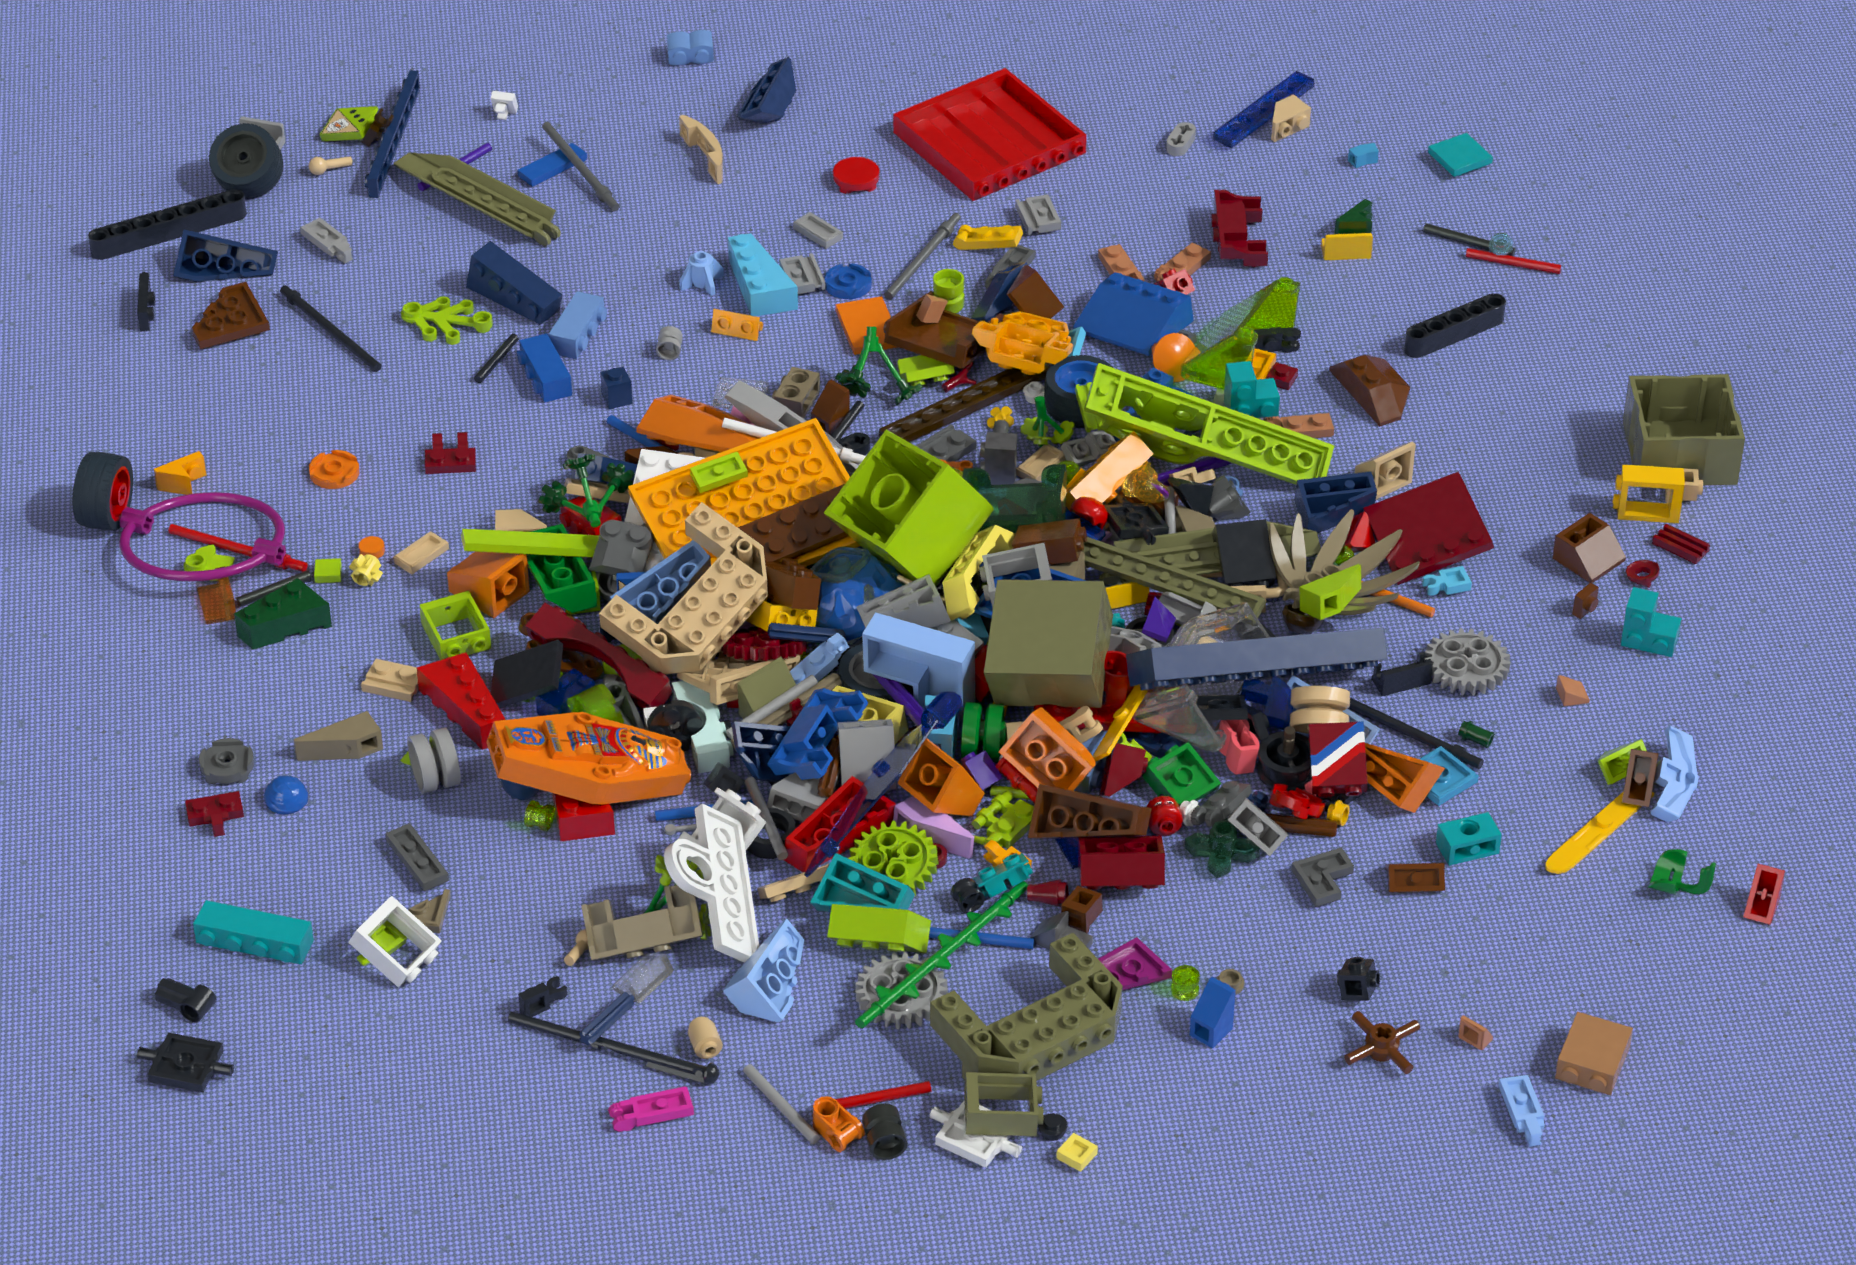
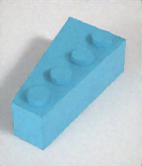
(760, 278)

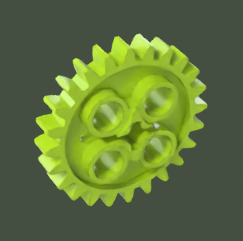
(896, 858)

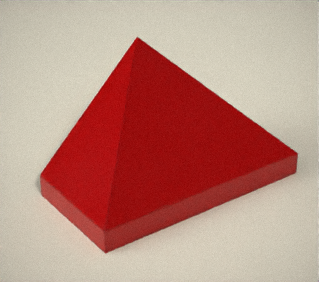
(1360, 533)

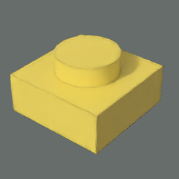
(1077, 1152)

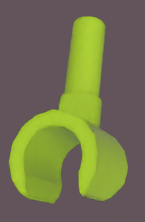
(996, 836)

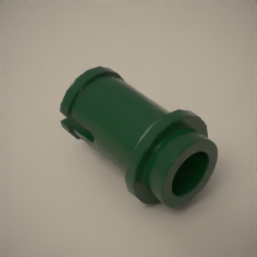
(1476, 734)

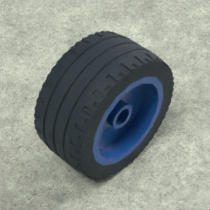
(1060, 386)

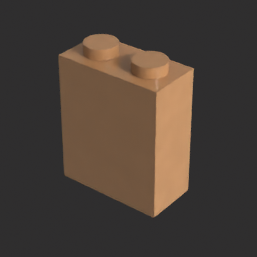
(1594, 1053)

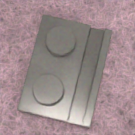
(1038, 214)
(803, 272)

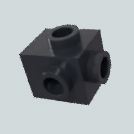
(1358, 979)

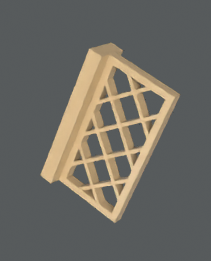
(721, 676)

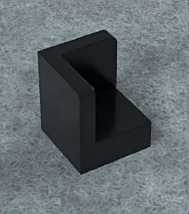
(723, 779)

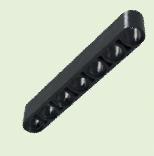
(167, 224)

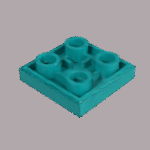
(1460, 154)

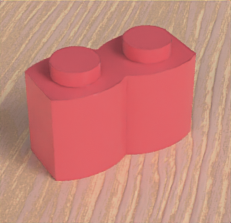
(1240, 746)

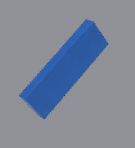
(549, 166)

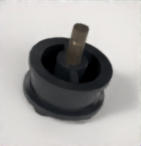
(1285, 760)

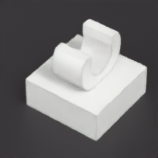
(503, 104)

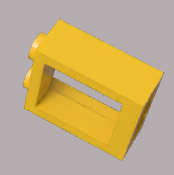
(1649, 477)
(777, 613)

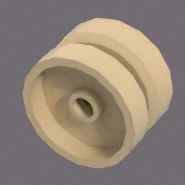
(1318, 706)

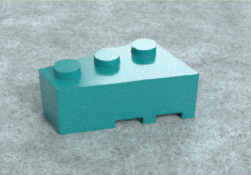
(858, 885)

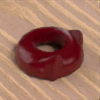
(1643, 566)

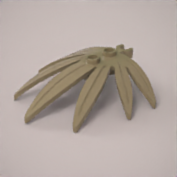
(1296, 574)

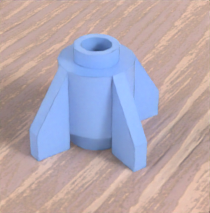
(701, 272)

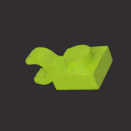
(388, 938)

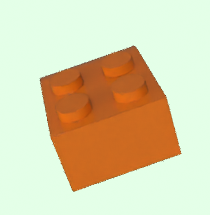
(1048, 752)

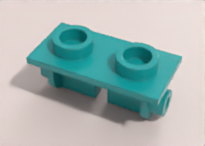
(1011, 868)

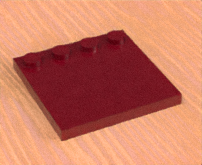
(1436, 526)

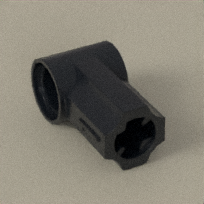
(190, 1001)

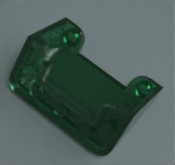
(1022, 503)

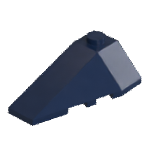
(216, 258)

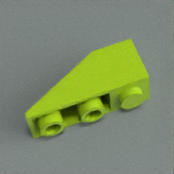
(1331, 593)

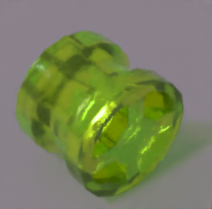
(539, 815)
(1185, 982)

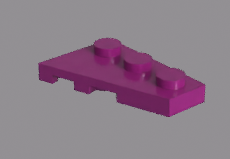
(1135, 965)

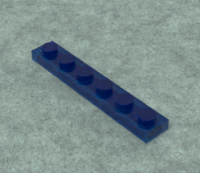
(1261, 110)

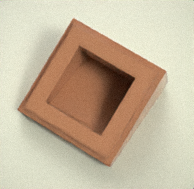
(931, 309)
(1571, 691)
(1474, 1033)

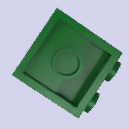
(1181, 775)

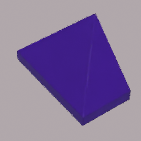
(1158, 622)

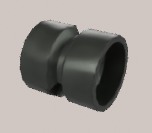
(884, 1131)

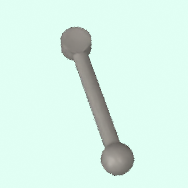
(671, 829)

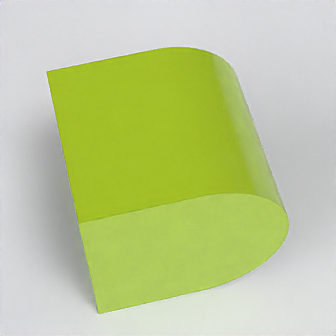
(909, 509)

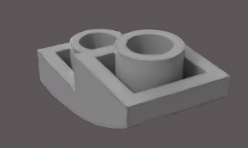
(1087, 449)

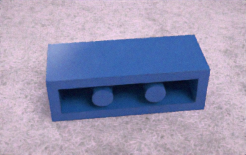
(545, 368)

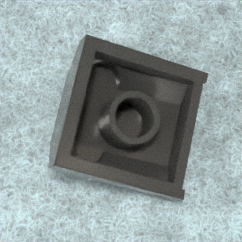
(622, 548)

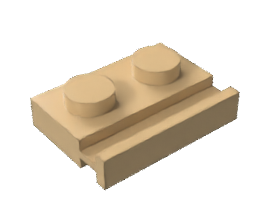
(391, 680)

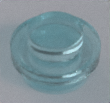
(1500, 244)

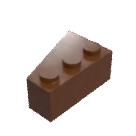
(792, 584)

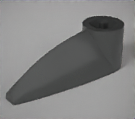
(625, 704)

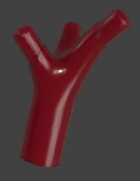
(959, 379)

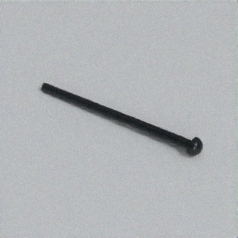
(654, 1060)

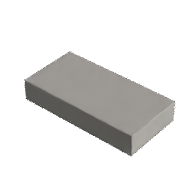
(818, 230)

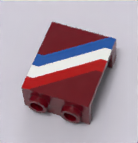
(1338, 758)

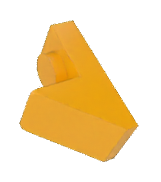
(178, 474)

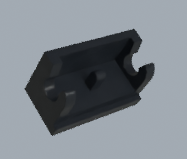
(1403, 677)

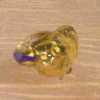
(1145, 485)

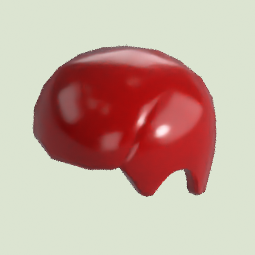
(1090, 510)

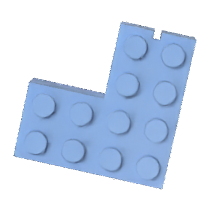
(921, 658)

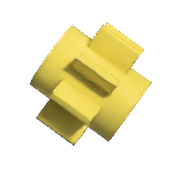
(365, 570)

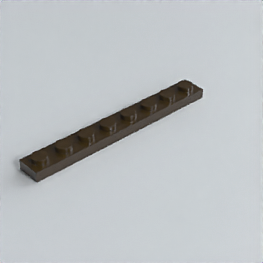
(961, 404)

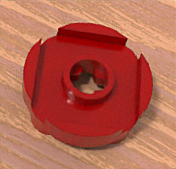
(1299, 801)

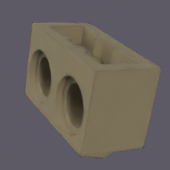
(798, 390)

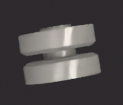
(434, 760)

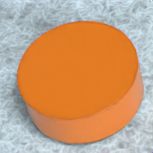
(372, 545)

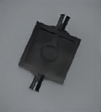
(1135, 520)
(185, 1062)

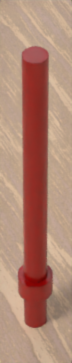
(229, 545)

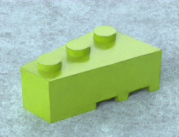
(878, 928)

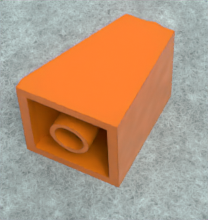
(491, 579)
(940, 782)

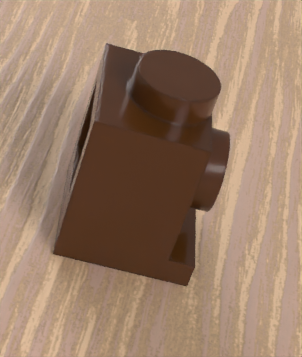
(1083, 908)

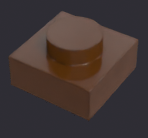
(1585, 601)

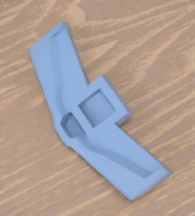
(1676, 775)

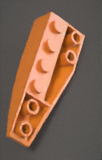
(690, 424)

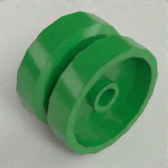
(983, 732)

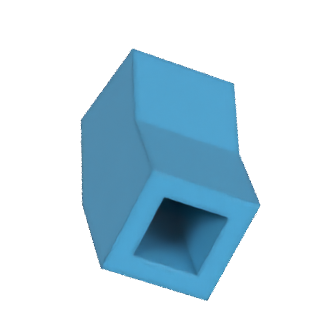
(1363, 155)

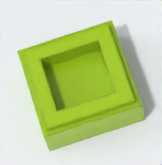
(328, 570)

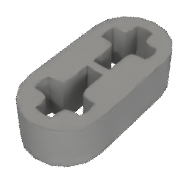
(1181, 139)

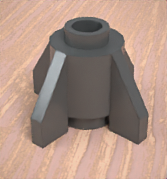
(1226, 501)

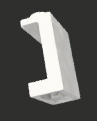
(730, 805)

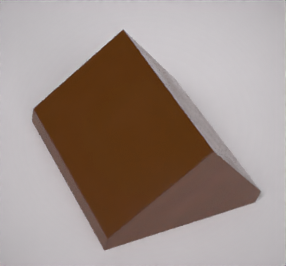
(1033, 294)

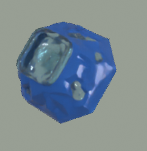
(848, 580)

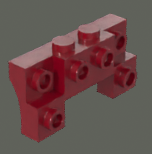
(1230, 228)

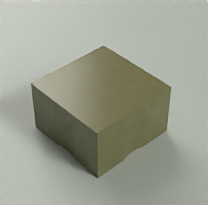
(1685, 425)
(1048, 643)

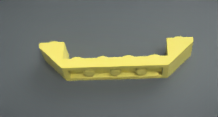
(958, 592)

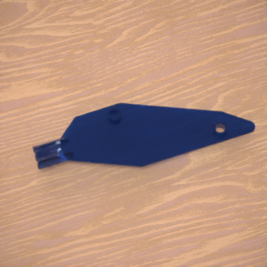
(886, 772)

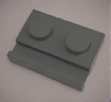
(948, 444)

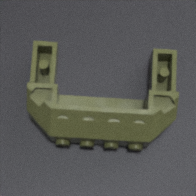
(1045, 1032)

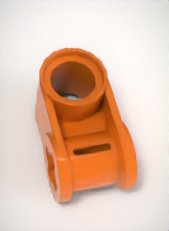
(835, 1123)

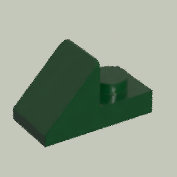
(1356, 219)

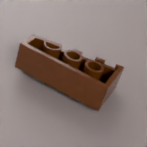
(1074, 814)

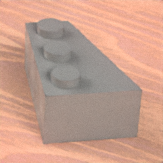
(913, 602)

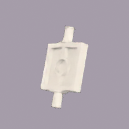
(976, 1148)

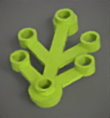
(417, 314)

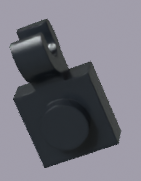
(538, 998)

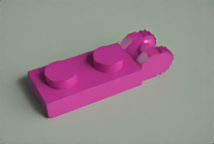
(651, 1108)

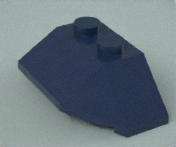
(770, 94)
(756, 745)

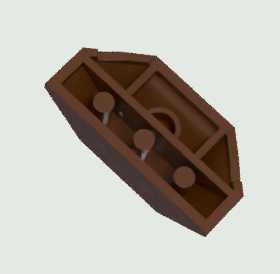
(1374, 387)

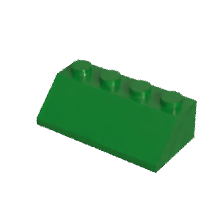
(563, 578)

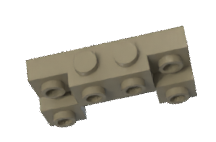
(643, 931)

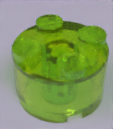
(597, 702)

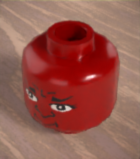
(1164, 814)

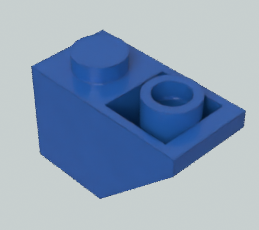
(1213, 1013)

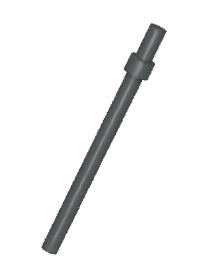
(602, 191)
(943, 231)

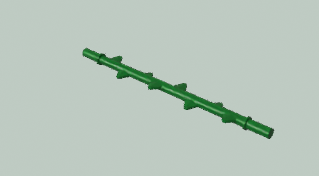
(939, 959)

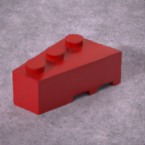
(578, 524)

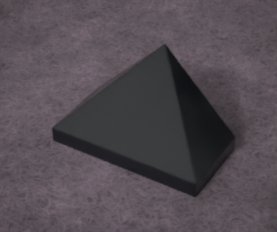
(1193, 494)

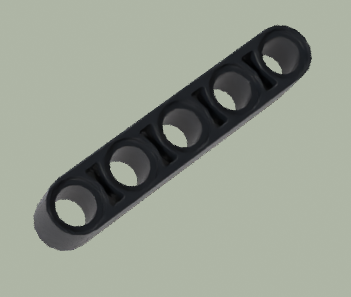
(1454, 325)

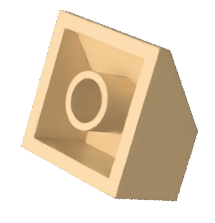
(1390, 469)

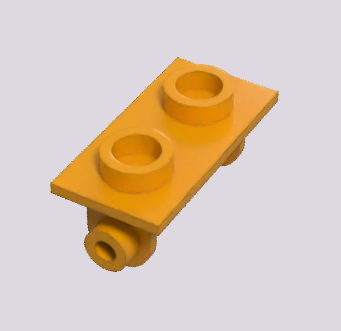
(736, 324)

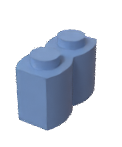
(690, 47)

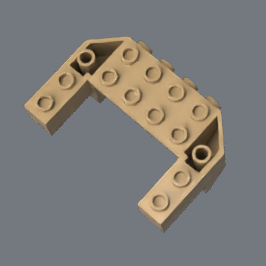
(710, 608)

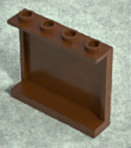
(944, 341)

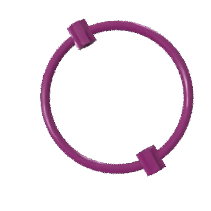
(142, 520)

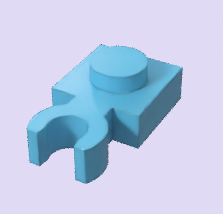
(1450, 580)

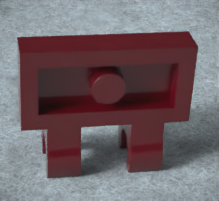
(450, 460)

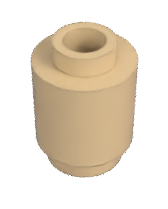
(704, 1038)

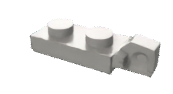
(327, 239)

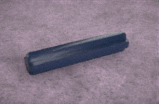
(801, 633)
(606, 1018)

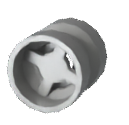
(669, 343)

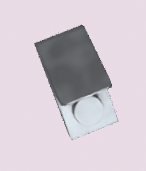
(1057, 928)

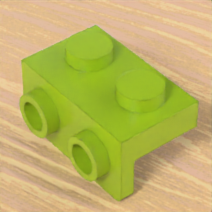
(920, 367)

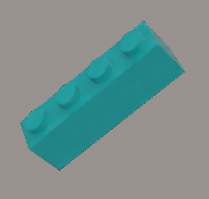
(253, 932)

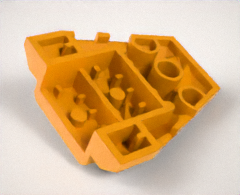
(1024, 341)

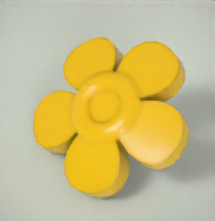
(1003, 414)

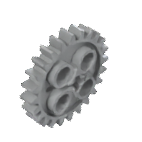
(1468, 661)
(888, 975)

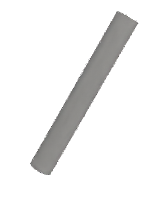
(1169, 506)

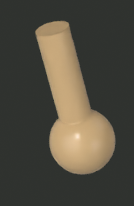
(319, 165)
(578, 949)

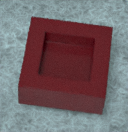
(1283, 375)

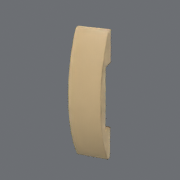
(697, 134)

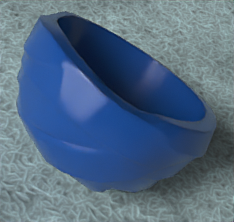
(285, 795)

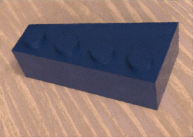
(511, 284)

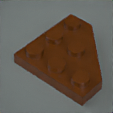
(230, 317)

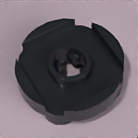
(678, 711)

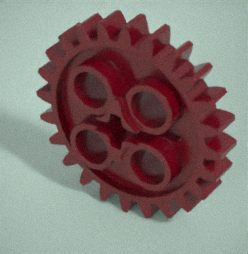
(758, 646)

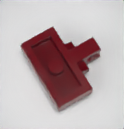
(214, 810)

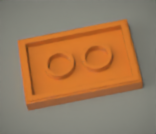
(858, 315)

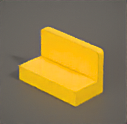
(1347, 246)

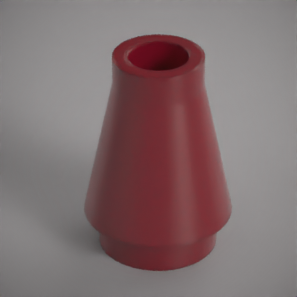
(1049, 892)

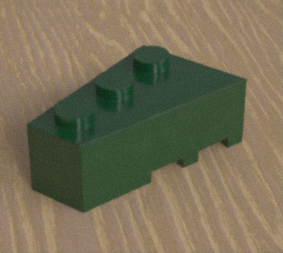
(282, 613)

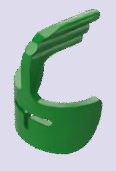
(1674, 861)

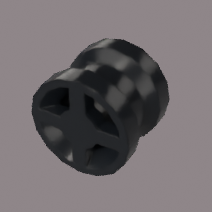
(967, 895)

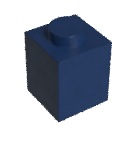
(616, 387)

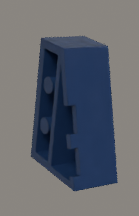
(1328, 499)

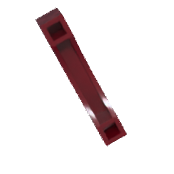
(643, 684)

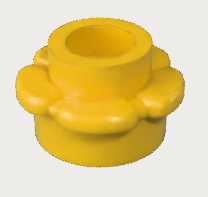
(1338, 812)

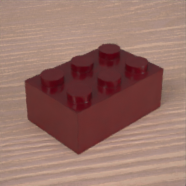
(1121, 861)

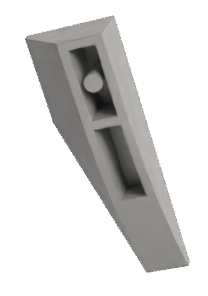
(769, 413)

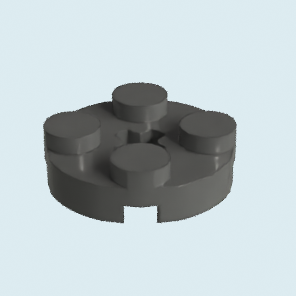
(213, 765)

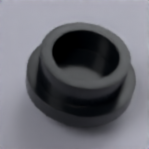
(1053, 1127)

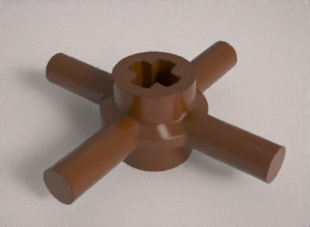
(1382, 1042)

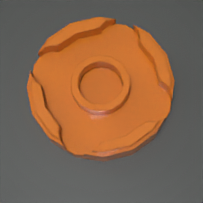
(334, 469)

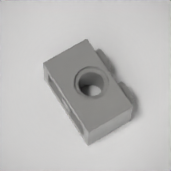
(1257, 826)

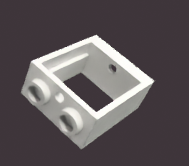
(410, 927)

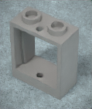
(1012, 562)

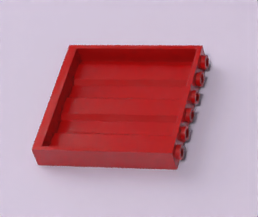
(989, 134)

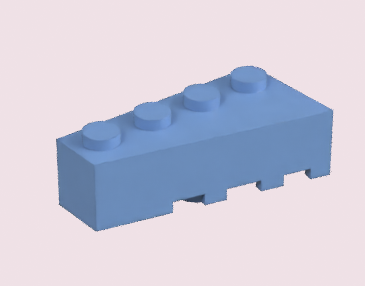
(666, 582)

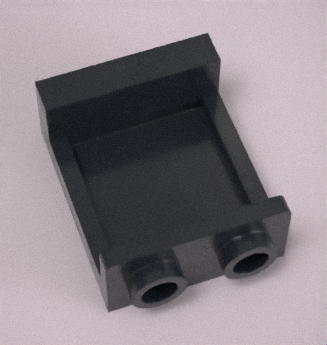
(1245, 553)

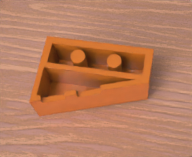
(1400, 777)

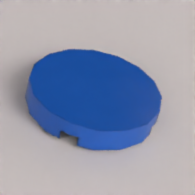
(848, 281)

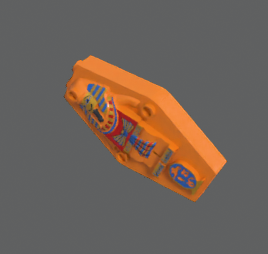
(588, 758)

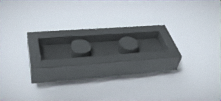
(417, 857)

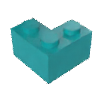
(1249, 395)
(1646, 628)

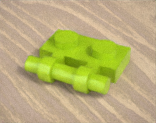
(1013, 822)

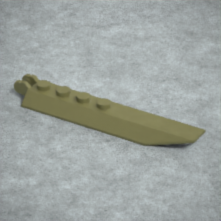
(483, 194)
(1196, 551)

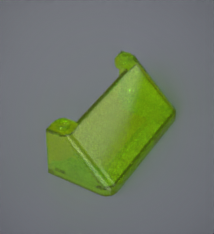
(1233, 334)

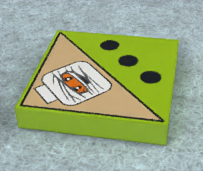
(349, 124)

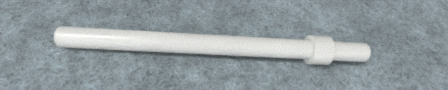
(845, 455)

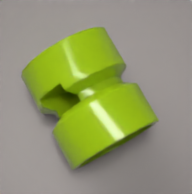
(950, 286)

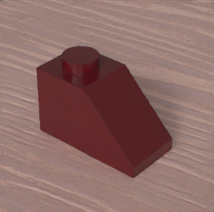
(1122, 768)

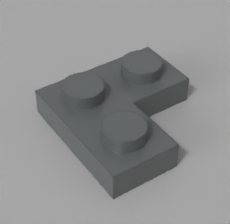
(1318, 872)

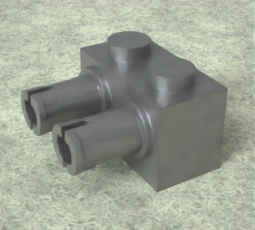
(1000, 454)

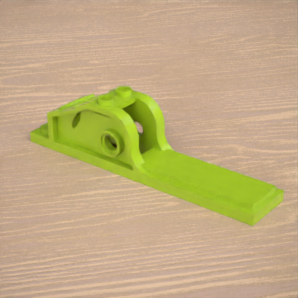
(1223, 435)

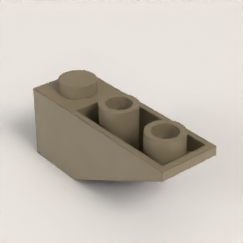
(342, 740)

